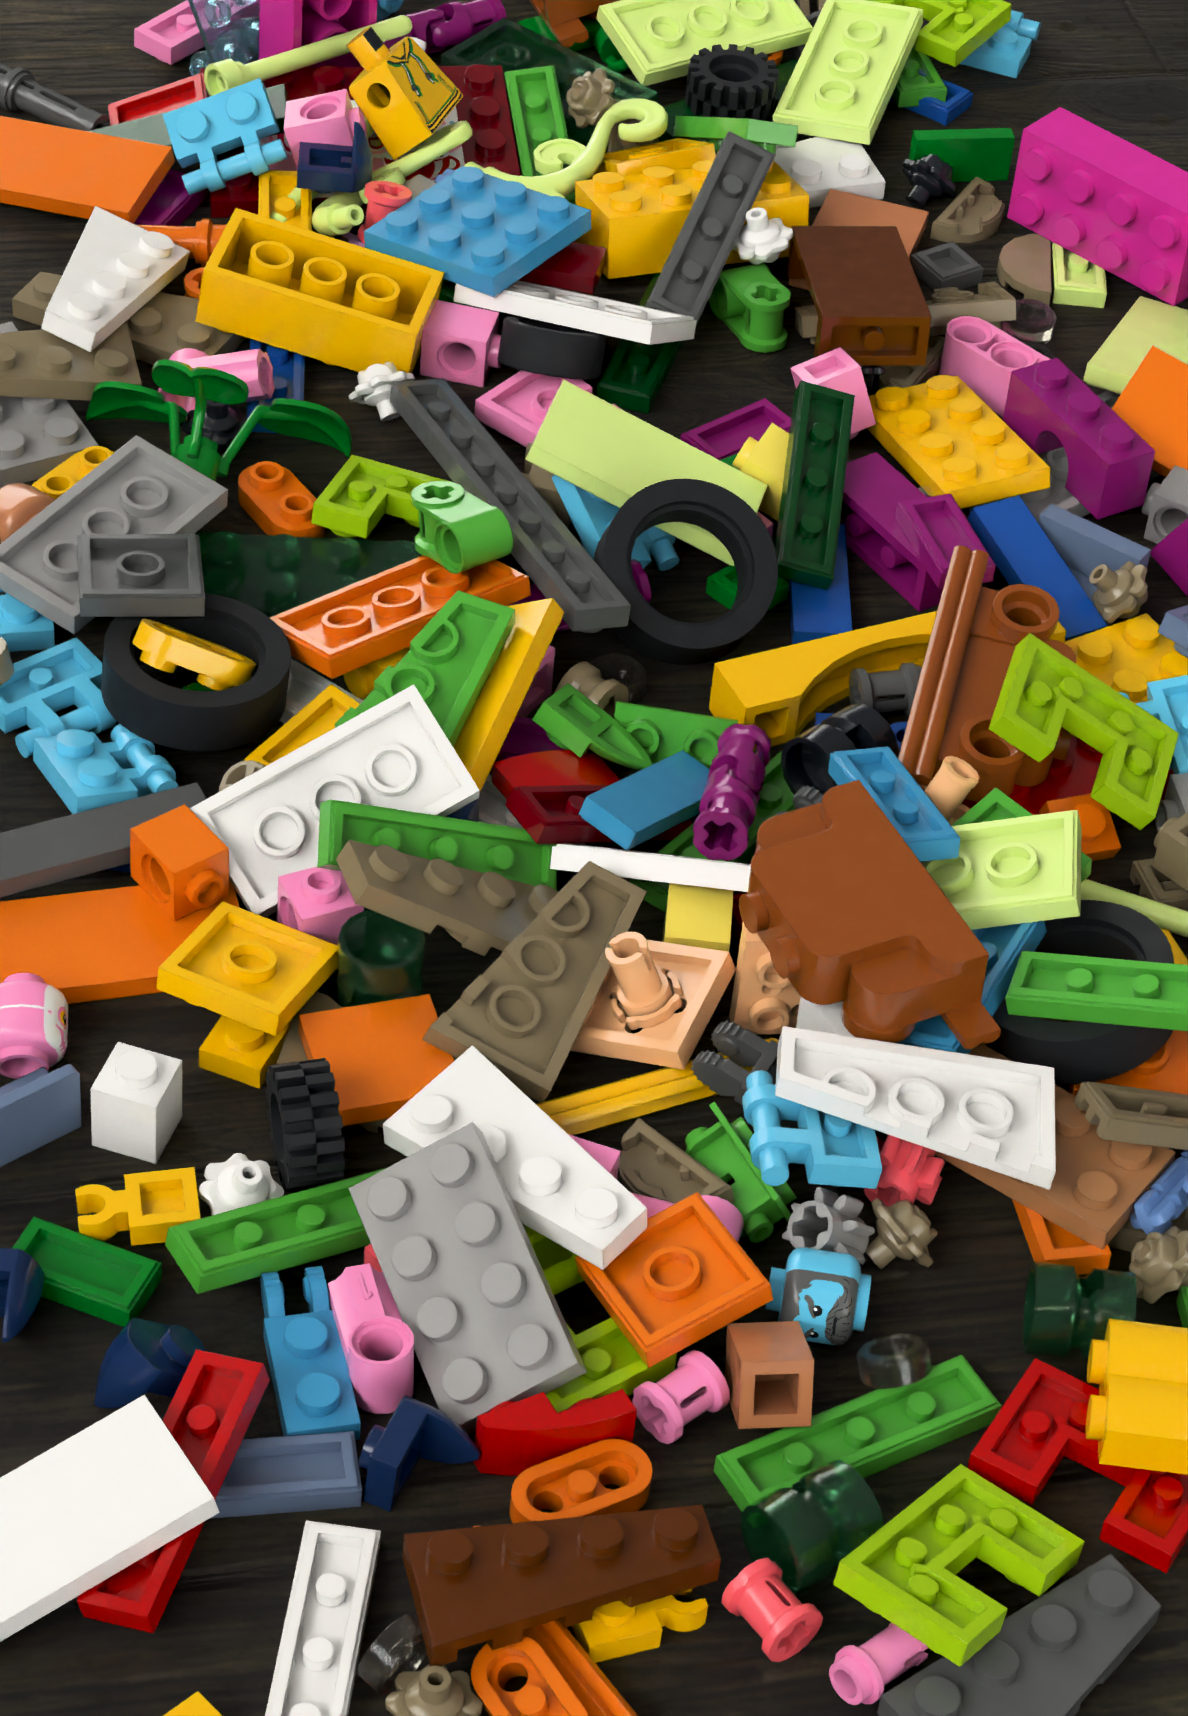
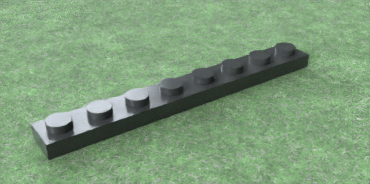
(540, 538)

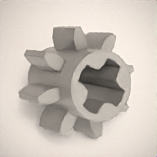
(829, 1224)

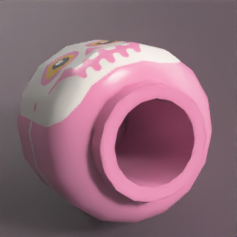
(31, 1025)

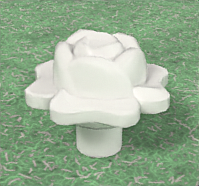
(762, 238)
(375, 388)
(237, 1184)

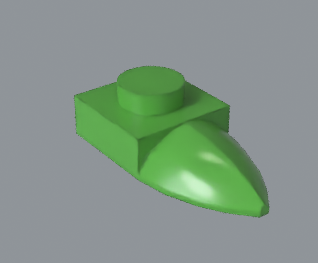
(582, 726)

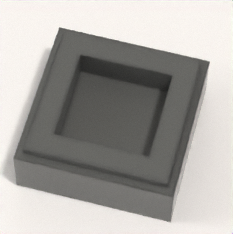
(946, 267)

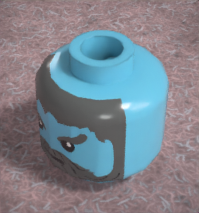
(822, 1293)

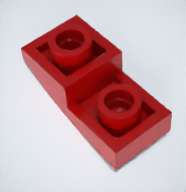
(550, 769)
(531, 1431)

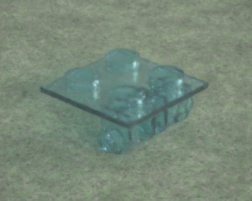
(227, 31)

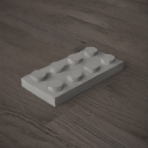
(37, 434)
(127, 493)
(466, 1278)

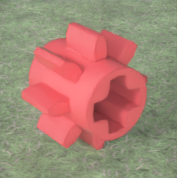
(907, 1172)

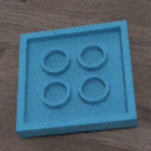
(479, 229)

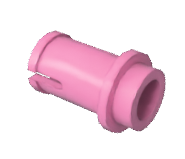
(864, 1670)

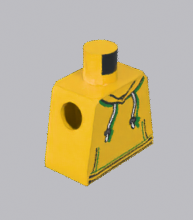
(400, 91)

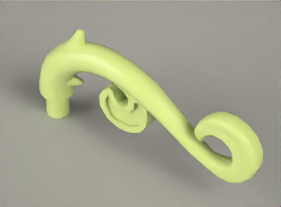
(582, 159)
(343, 209)

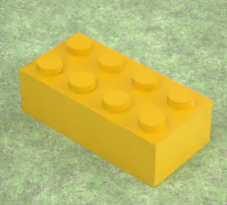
(644, 212)
(316, 294)

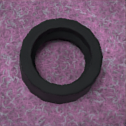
(551, 349)

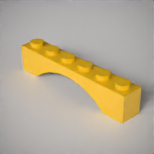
(792, 683)

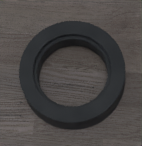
(738, 530)
(200, 718)
(1079, 1048)

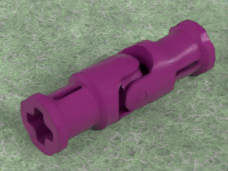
(452, 23)
(732, 792)

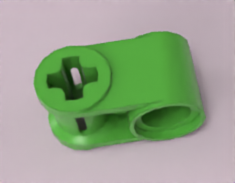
(752, 306)
(459, 527)

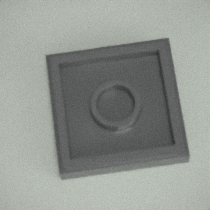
(140, 575)

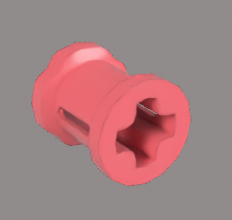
(382, 199)
(772, 1610)

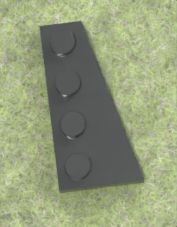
(1042, 1656)

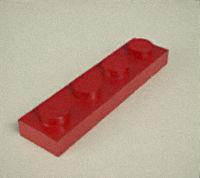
(208, 1424)

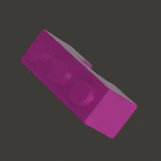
(1104, 454)

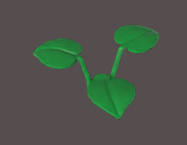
(284, 416)

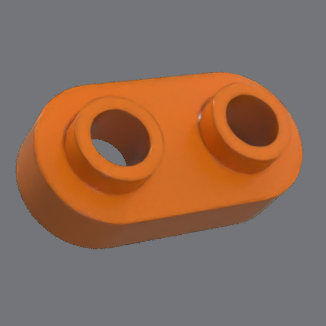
(277, 500)
(576, 1480)
(542, 1695)

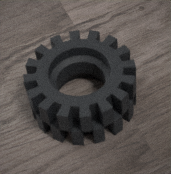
(731, 83)
(305, 1123)

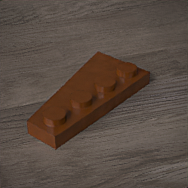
(523, 1574)

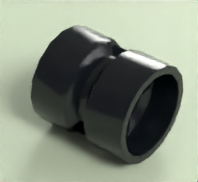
(808, 754)

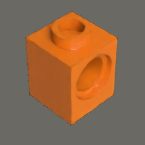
(179, 862)

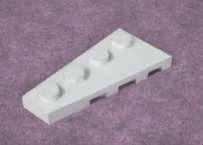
(546, 1172)

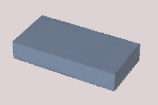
(291, 1475)

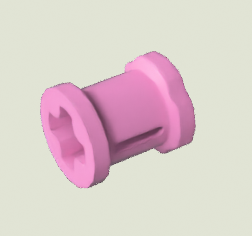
(681, 1396)

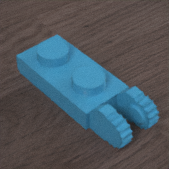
(307, 1360)

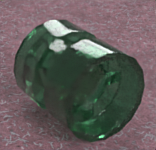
(378, 960)
(1072, 1310)
(812, 1523)

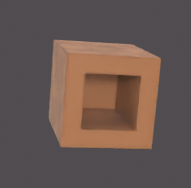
(769, 1374)

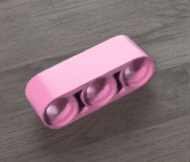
(984, 358)

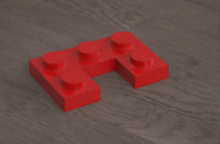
(1048, 1421)

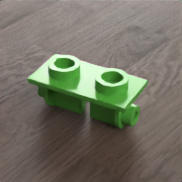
(670, 731)
(727, 1154)

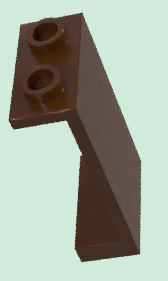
(862, 293)

